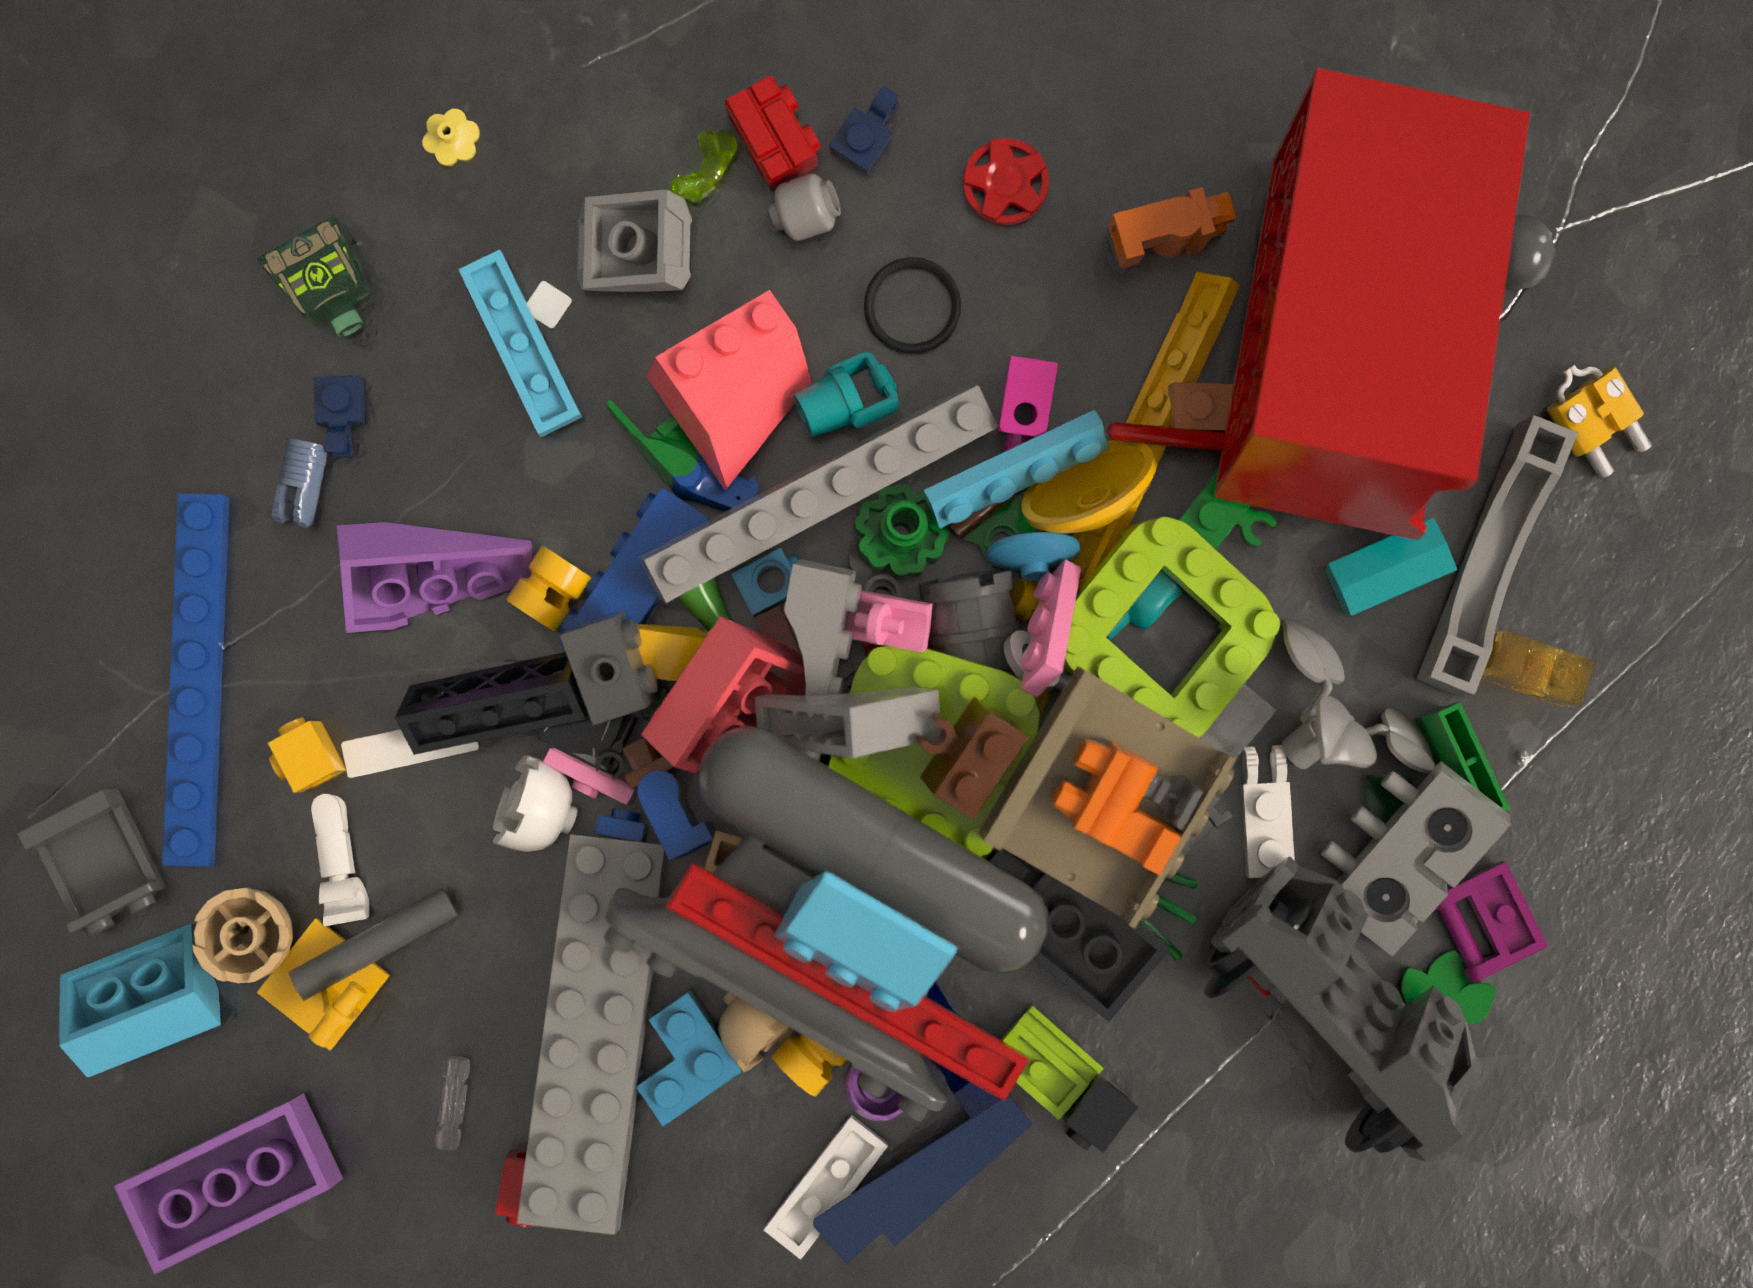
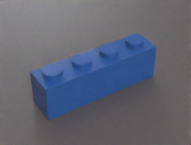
(625, 581)

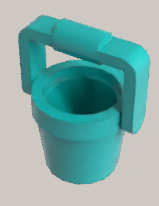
(835, 401)

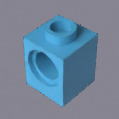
(748, 581)

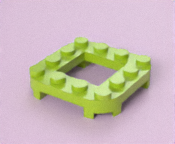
(1119, 580)

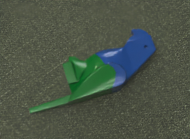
(682, 466)

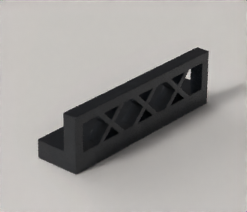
(493, 706)

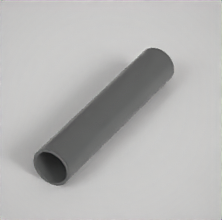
(372, 944)

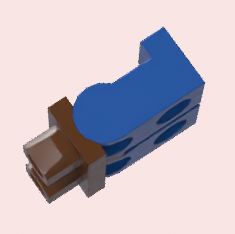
(665, 801)

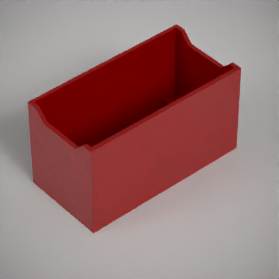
(1374, 305)

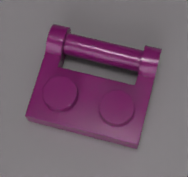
(1502, 916)

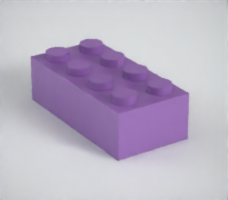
(228, 1183)

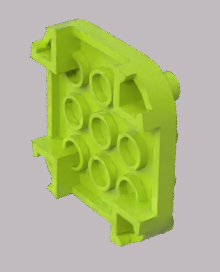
(897, 771)

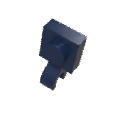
(864, 136)
(339, 404)

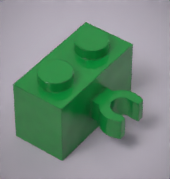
(1217, 517)

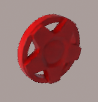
(1006, 181)

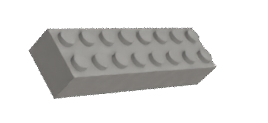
(590, 1045)

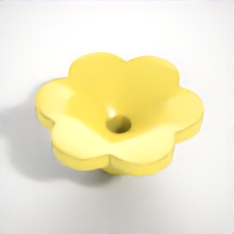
(457, 144)

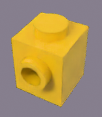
(304, 755)

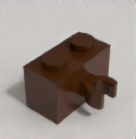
(970, 755)

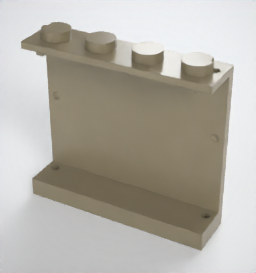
(1044, 836)

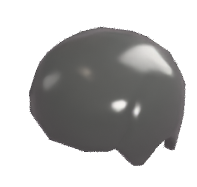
(1530, 253)

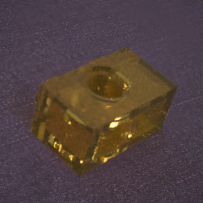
(1538, 669)

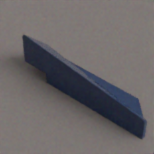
(920, 1184)

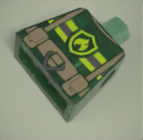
(320, 275)

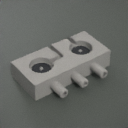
(1424, 844)

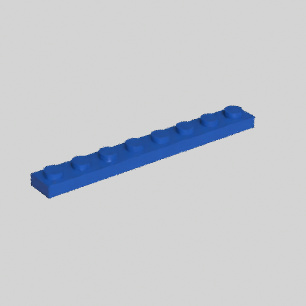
(196, 680)

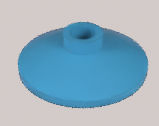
(1033, 553)

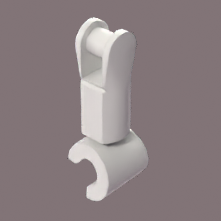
(342, 897)

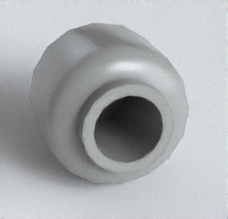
(805, 207)

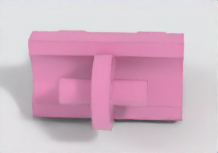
(891, 621)

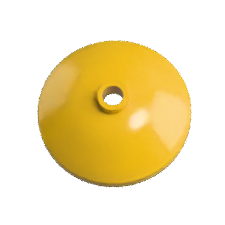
(1091, 491)

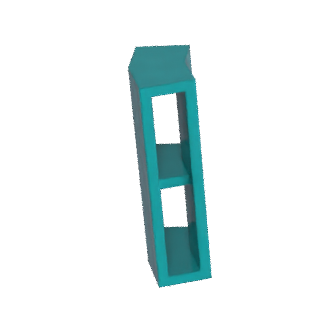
(1389, 569)

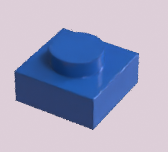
(622, 826)

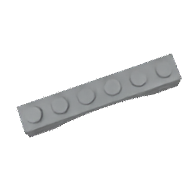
(1473, 607)
(818, 612)

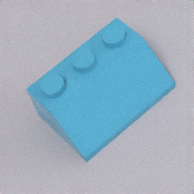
(863, 942)
(136, 1002)

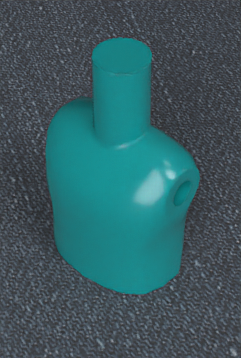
(1150, 604)

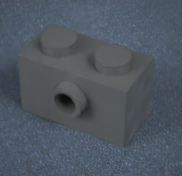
(610, 667)

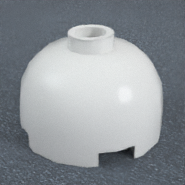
(534, 808)

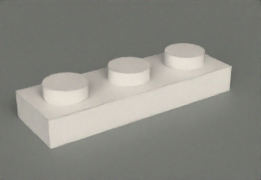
(825, 1184)

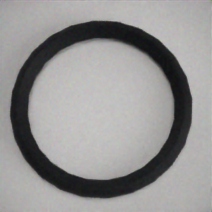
(909, 347)

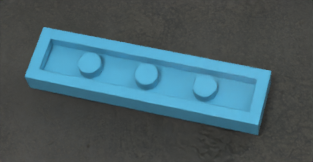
(520, 343)
(1017, 469)

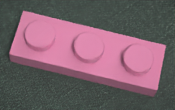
(1050, 628)

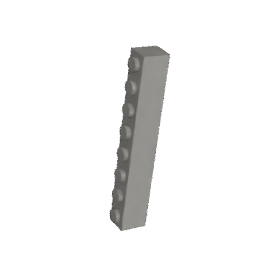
(817, 492)

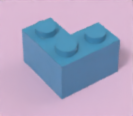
(698, 1059)

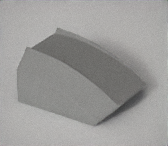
(634, 242)

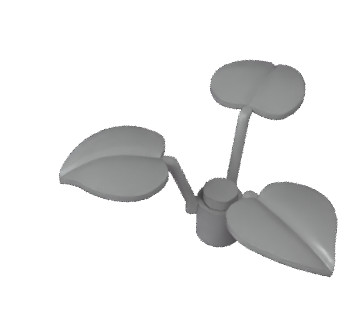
(1334, 732)

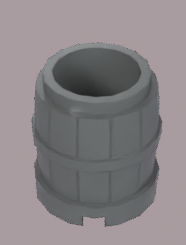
(972, 616)

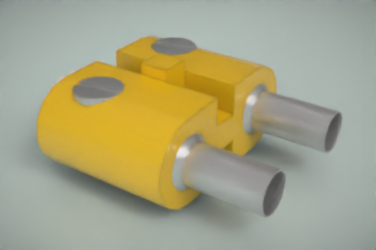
(1596, 412)

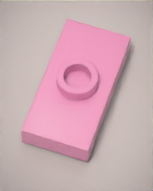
(588, 779)

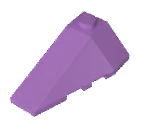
(410, 570)

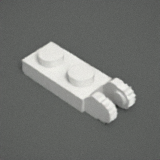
(1265, 814)

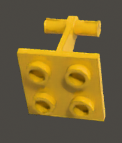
(336, 1008)

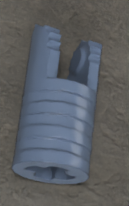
(299, 482)

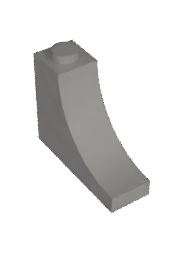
(851, 722)

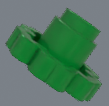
(886, 547)

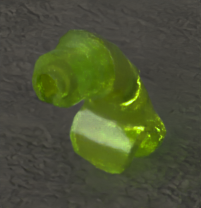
(717, 155)

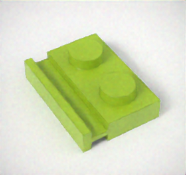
(1057, 1065)

